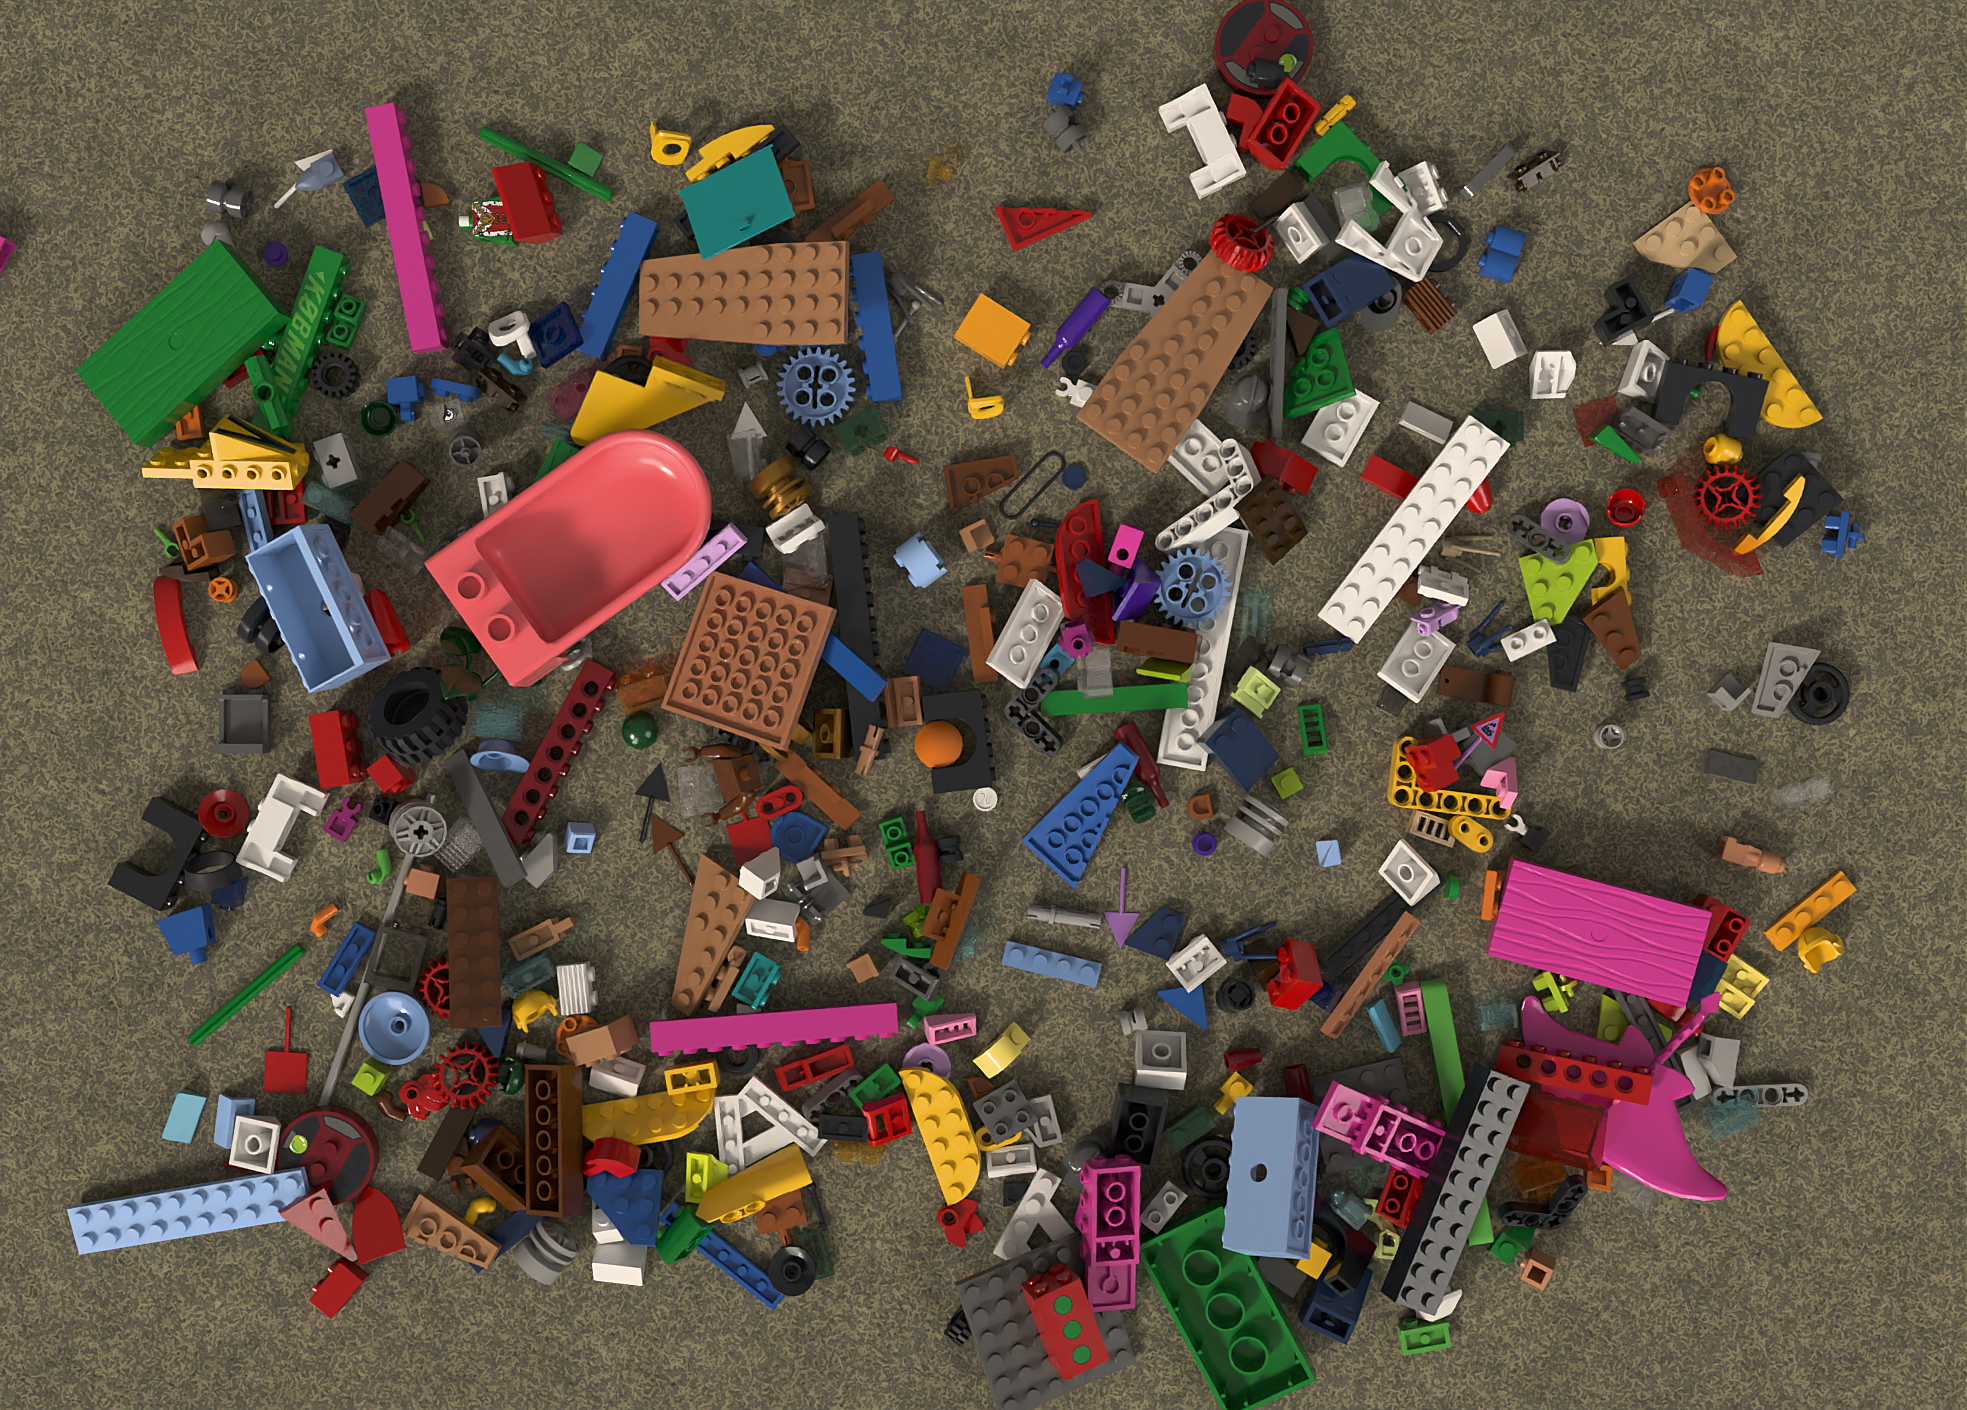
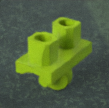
(1557, 999)

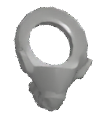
(582, 650)

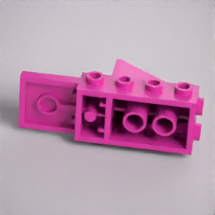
(1380, 1128)
(1110, 1230)

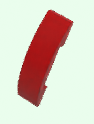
(173, 626)

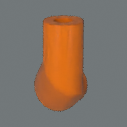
(317, 925)
(803, 934)

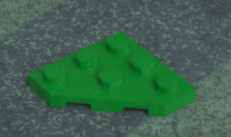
(1319, 377)

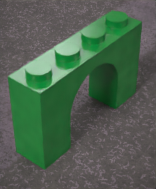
(1342, 145)

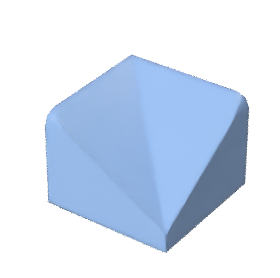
(579, 837)
(1328, 852)

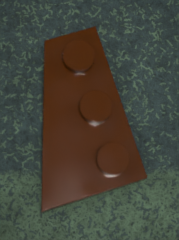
(975, 479)
(1614, 627)

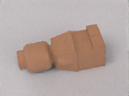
(1748, 855)

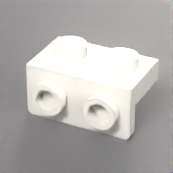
(495, 491)
(794, 529)
(1195, 962)

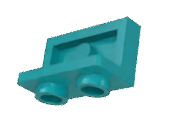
(756, 980)

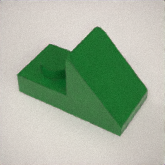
(1510, 1242)

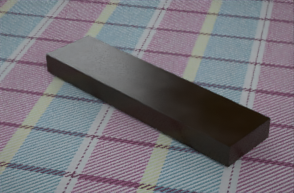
(448, 1137)

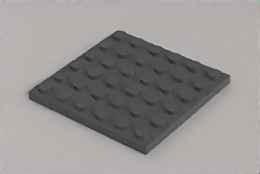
(1009, 1338)

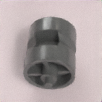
(1064, 127)
(234, 200)
(464, 446)
(1290, 666)

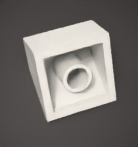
(1160, 1059)

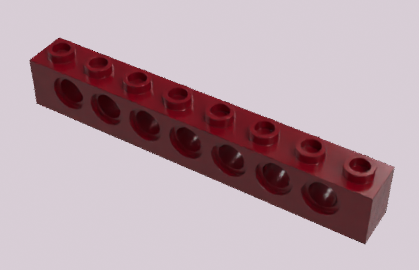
(533, 779)

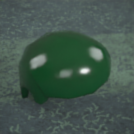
(378, 418)
(640, 730)
(511, 1075)

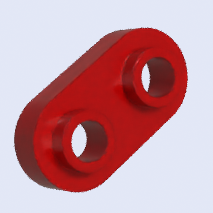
(779, 801)

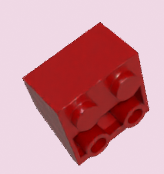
(1724, 929)
(1399, 1197)

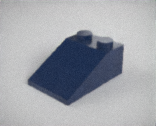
(1238, 747)

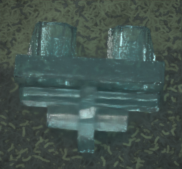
(963, 944)

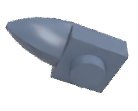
(320, 174)

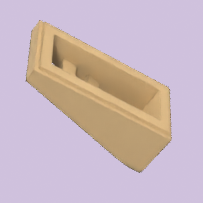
(1414, 823)

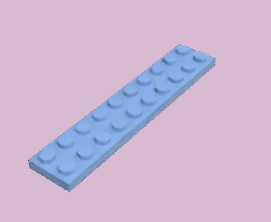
(185, 1210)

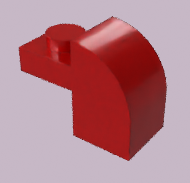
(1243, 114)
(611, 1155)

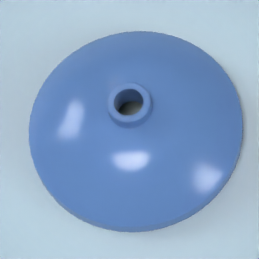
(381, 1029)

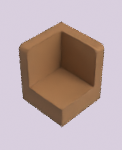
(976, 536)
(863, 967)

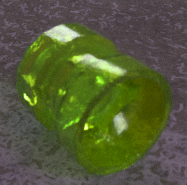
(911, 918)

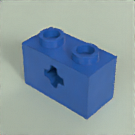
(1688, 290)

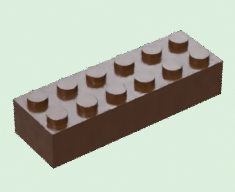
(473, 952)
(553, 1139)

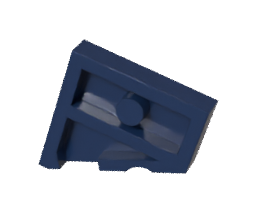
(1158, 933)

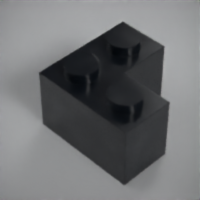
(1628, 314)

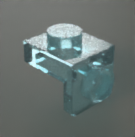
(1497, 1016)

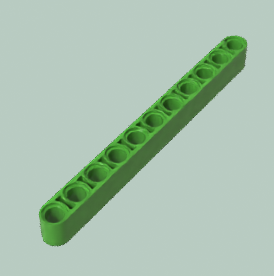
(1449, 1077)

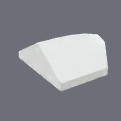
(1551, 373)

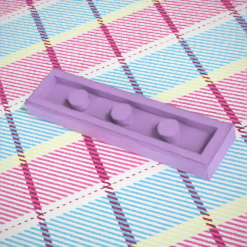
(705, 561)

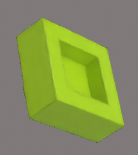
(1286, 783)

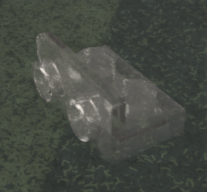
(746, 454)

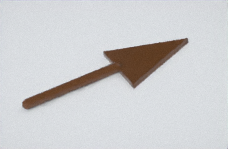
(663, 837)

